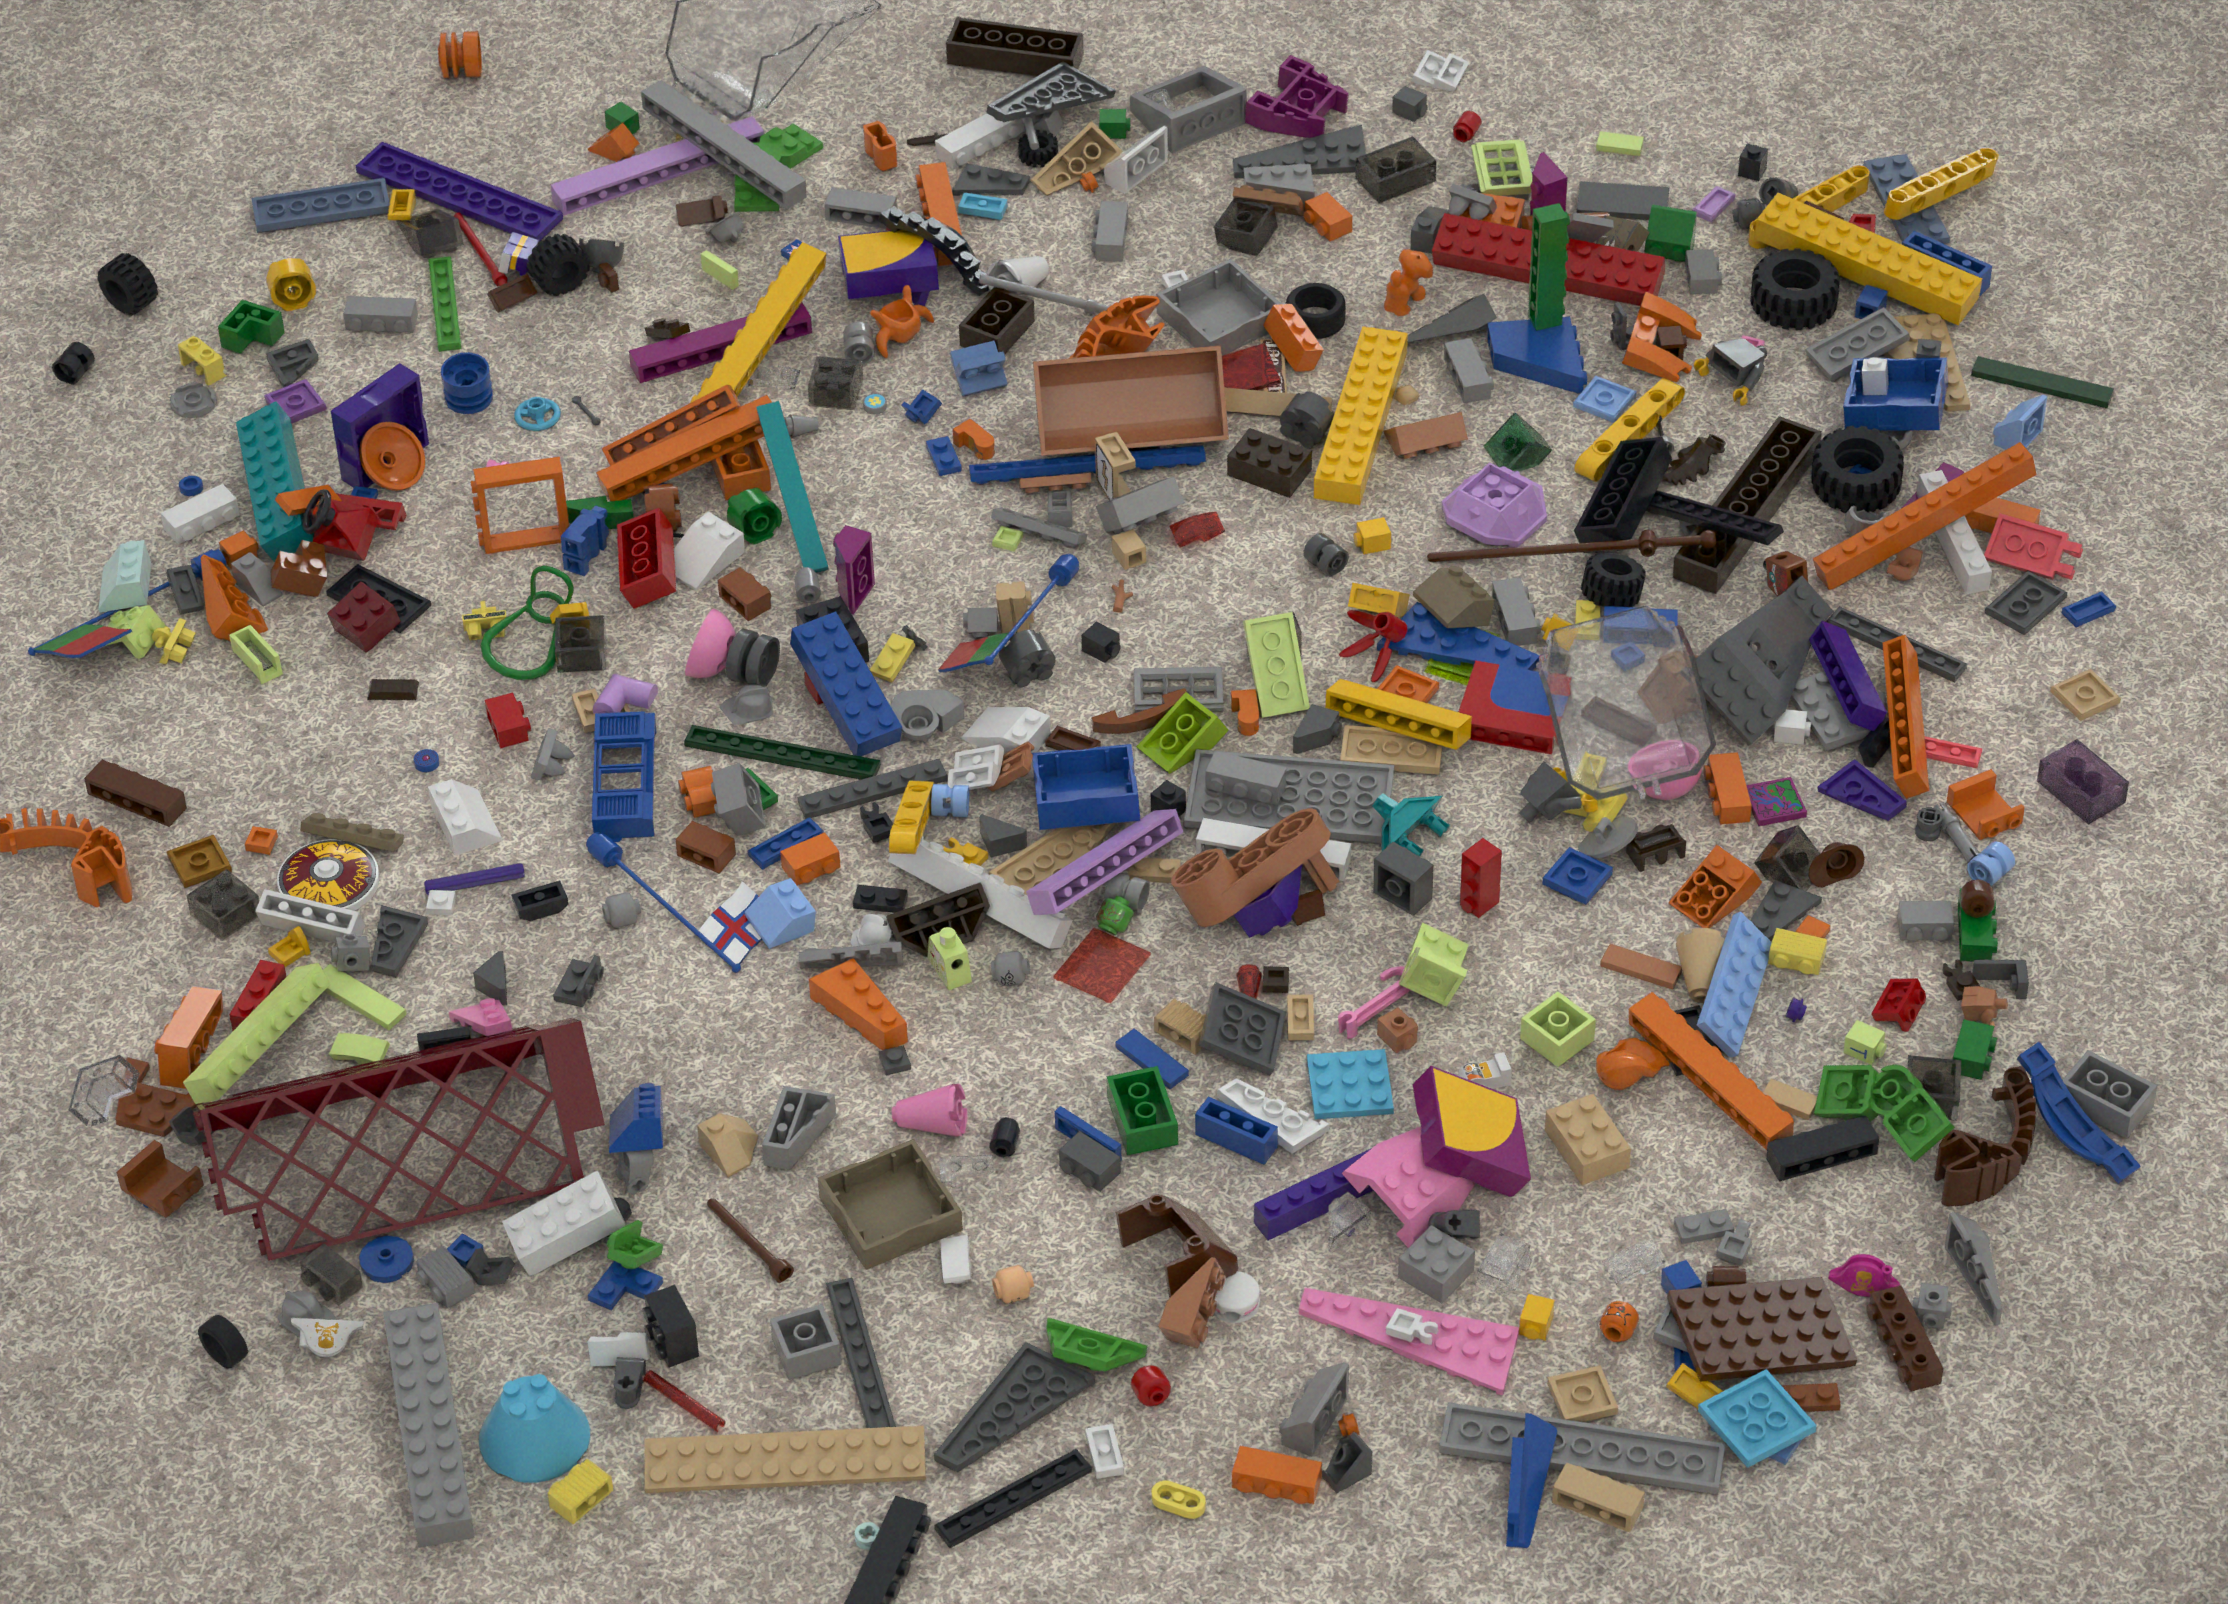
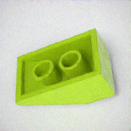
(1181, 732)

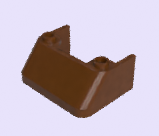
(1199, 1240)

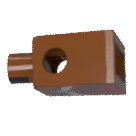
(1784, 570)

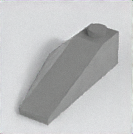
(1972, 1255)

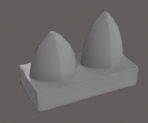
(1464, 197)
(550, 749)

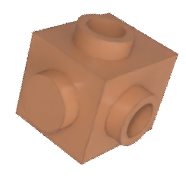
(1397, 1030)

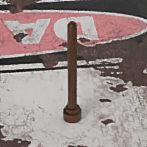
(779, 1268)

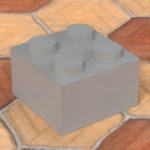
(738, 799)
(1436, 1264)
(805, 1341)

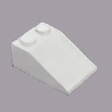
(706, 550)
(1009, 728)

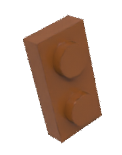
(1815, 1396)

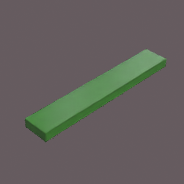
(444, 304)

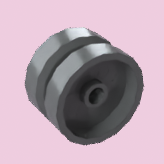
(752, 658)

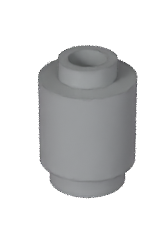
(807, 585)

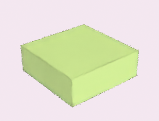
(1007, 538)

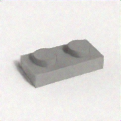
(1703, 1226)

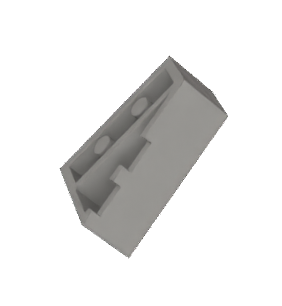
(1282, 179)

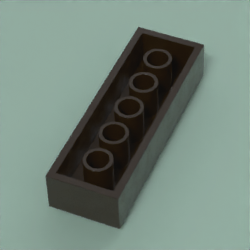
(1011, 47)

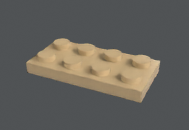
(1390, 748)

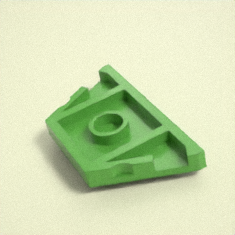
(1091, 1347)

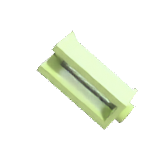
(256, 654)

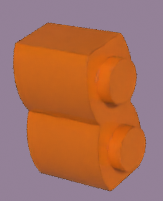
(880, 145)
(698, 791)

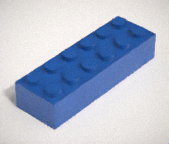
(845, 684)

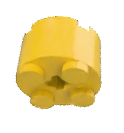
(290, 284)

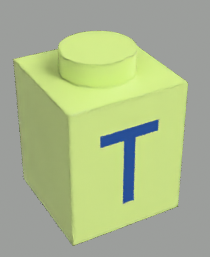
(1865, 1042)

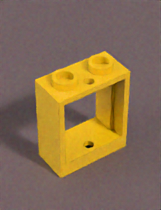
(1378, 599)

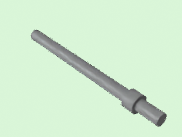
(1088, 305)

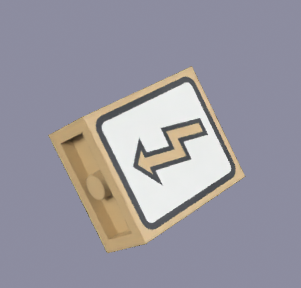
(1111, 459)

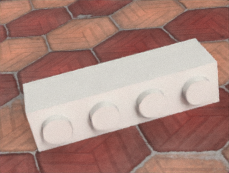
(313, 917)

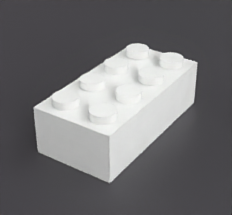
(563, 1223)

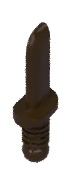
(925, 140)

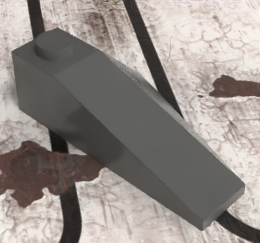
(1465, 317)

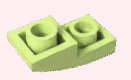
(358, 1048)

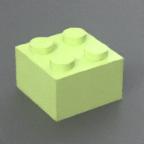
(1557, 1029)

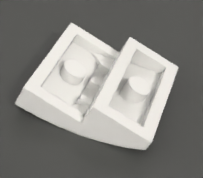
(1440, 72)
(976, 767)

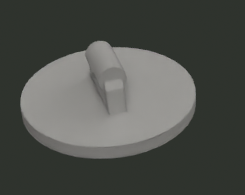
(1606, 842)

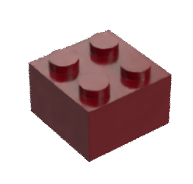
(363, 617)

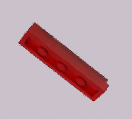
(383, 509)

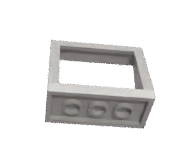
(1196, 122)

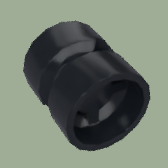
(73, 363)

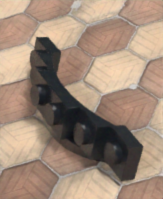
(944, 238)

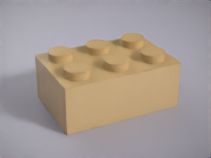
(1587, 1139)

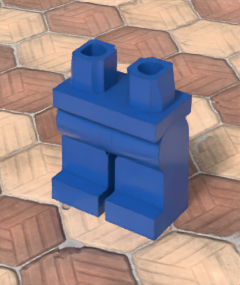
(584, 540)

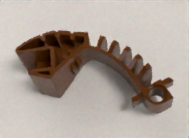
(1980, 1167)

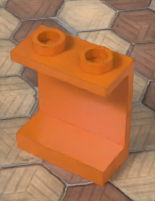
(1982, 806)

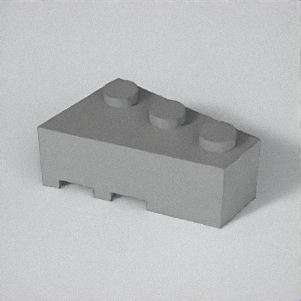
(795, 1125)

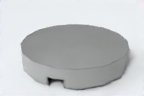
(188, 405)

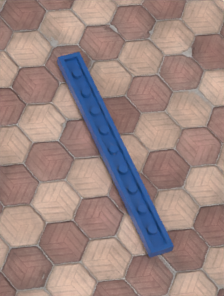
(1084, 463)

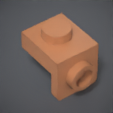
(1906, 564)

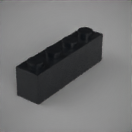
(1822, 1148)

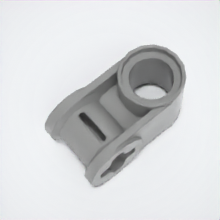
(635, 1169)

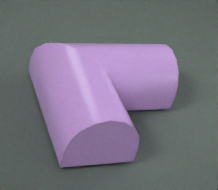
(622, 691)

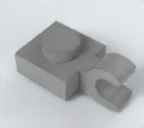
(1735, 1245)

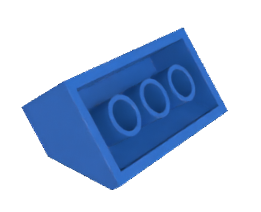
(638, 1121)

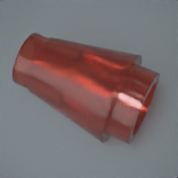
(1249, 980)

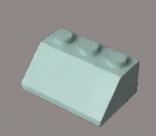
(126, 577)

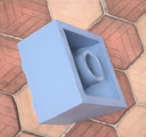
(2021, 424)
(781, 914)

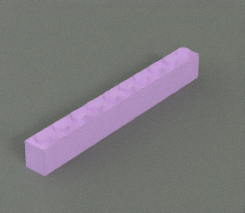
(640, 171)

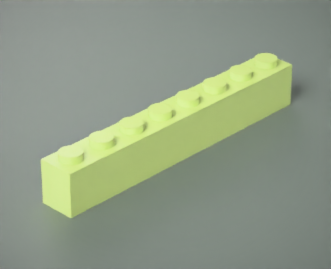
(256, 1033)

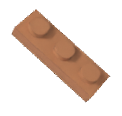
(1054, 483)

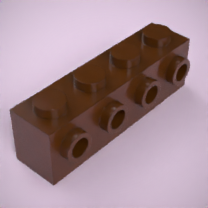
(1905, 1338)

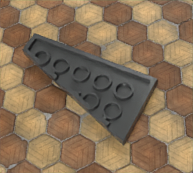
(1051, 91)
(1325, 153)
(1018, 1397)

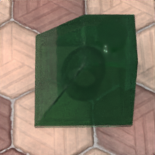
(1517, 445)

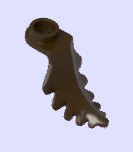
(1694, 460)

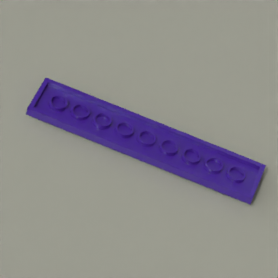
(459, 192)

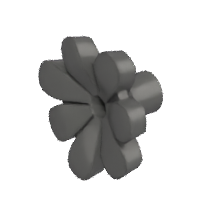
(910, 634)

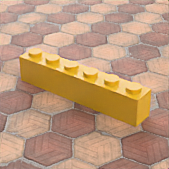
(1399, 714)

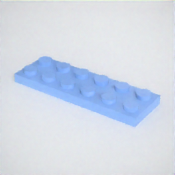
(1735, 985)

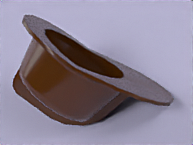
(1835, 864)

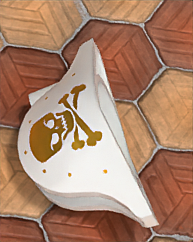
(324, 1336)

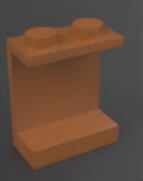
(158, 1181)

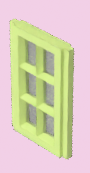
(1502, 167)

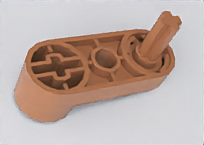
(1220, 887)

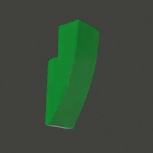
(617, 511)

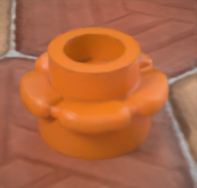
(1088, 182)
(1348, 1425)

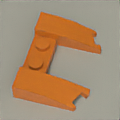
(1642, 352)

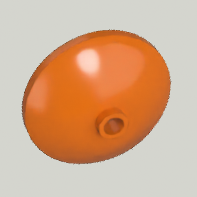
(400, 450)

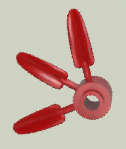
(1384, 624)

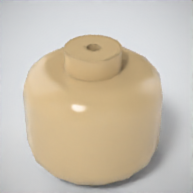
(1406, 394)

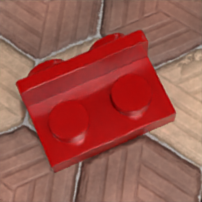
(1900, 1002)

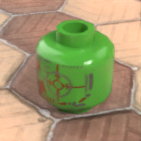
(1114, 915)

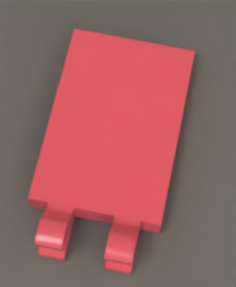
(2031, 548)

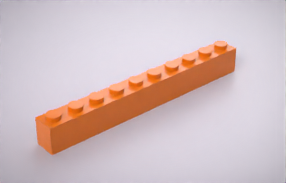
(1925, 516)

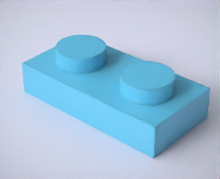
(982, 206)

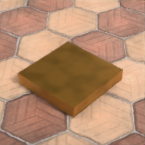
(198, 861)

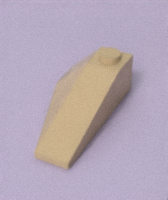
(1083, 154)

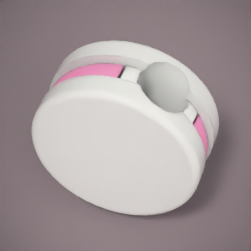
(1238, 1298)

